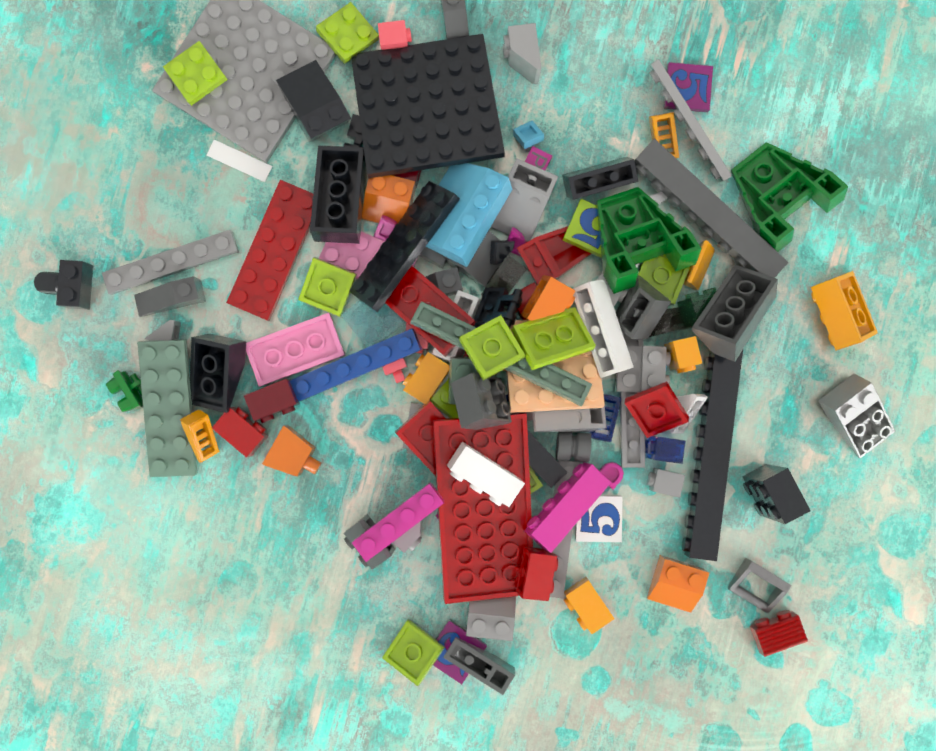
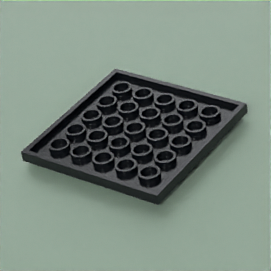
(427, 106)

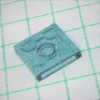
(372, 325)

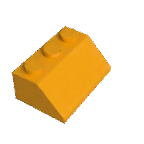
(843, 311)

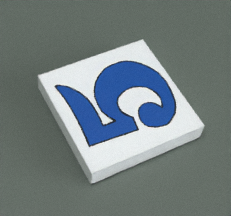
(601, 521)

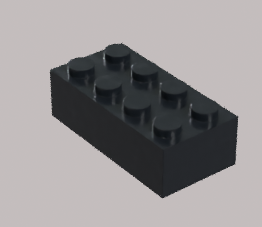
(338, 194)

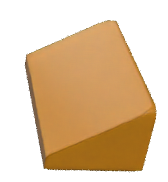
(697, 272)

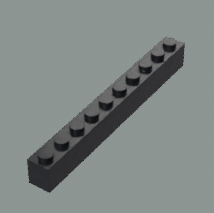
(712, 457)

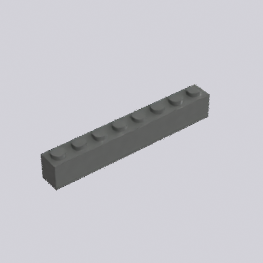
(707, 211)

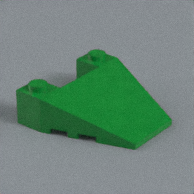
(777, 185)
(637, 231)

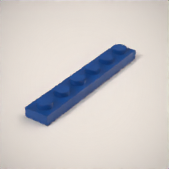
(356, 365)

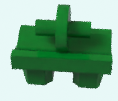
(123, 382)

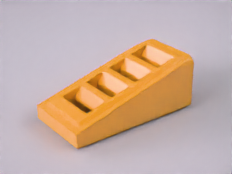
(672, 131)
(193, 423)

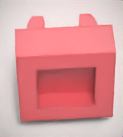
(396, 369)

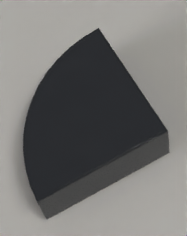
(500, 250)

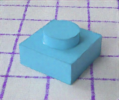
(528, 134)

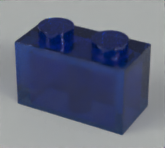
(665, 449)

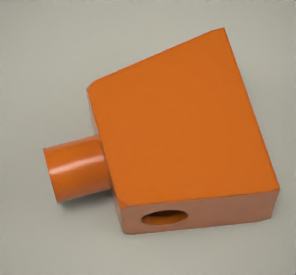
(291, 453)

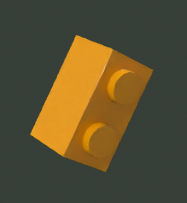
(684, 354)
(427, 377)
(588, 605)

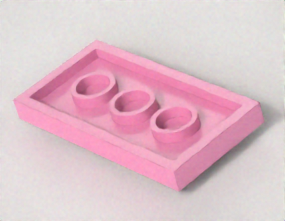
(351, 255)
(294, 349)

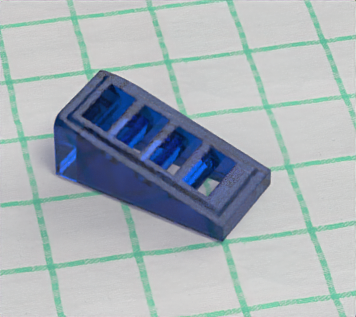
(616, 405)

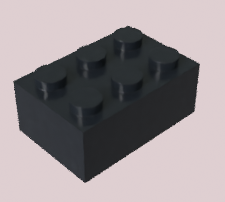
(775, 493)

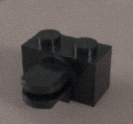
(70, 285)

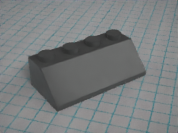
(735, 311)

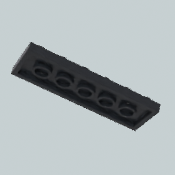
(404, 245)

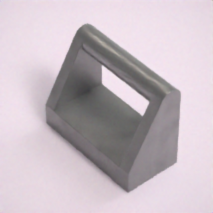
(778, 593)

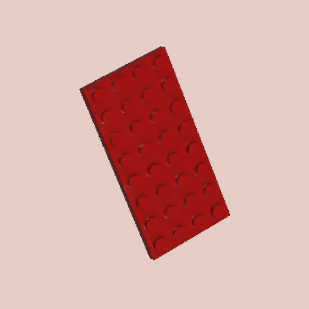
(477, 537)

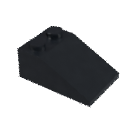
(313, 100)
(215, 370)

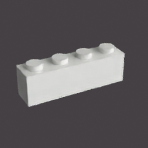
(602, 324)

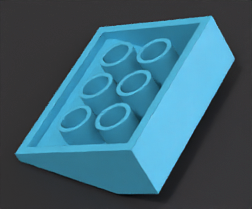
(481, 199)

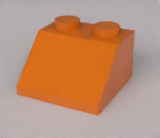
(387, 197)
(548, 299)
(677, 584)

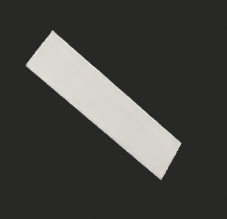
(239, 160)

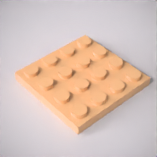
(529, 397)

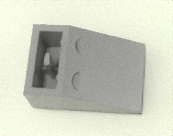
(527, 199)
(857, 414)
(570, 420)

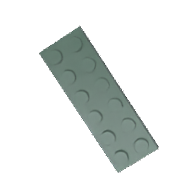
(165, 402)

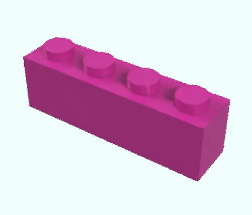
(567, 506)
(398, 522)

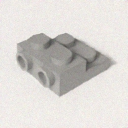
(648, 369)

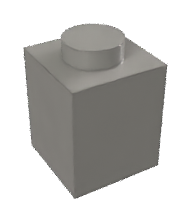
(665, 482)

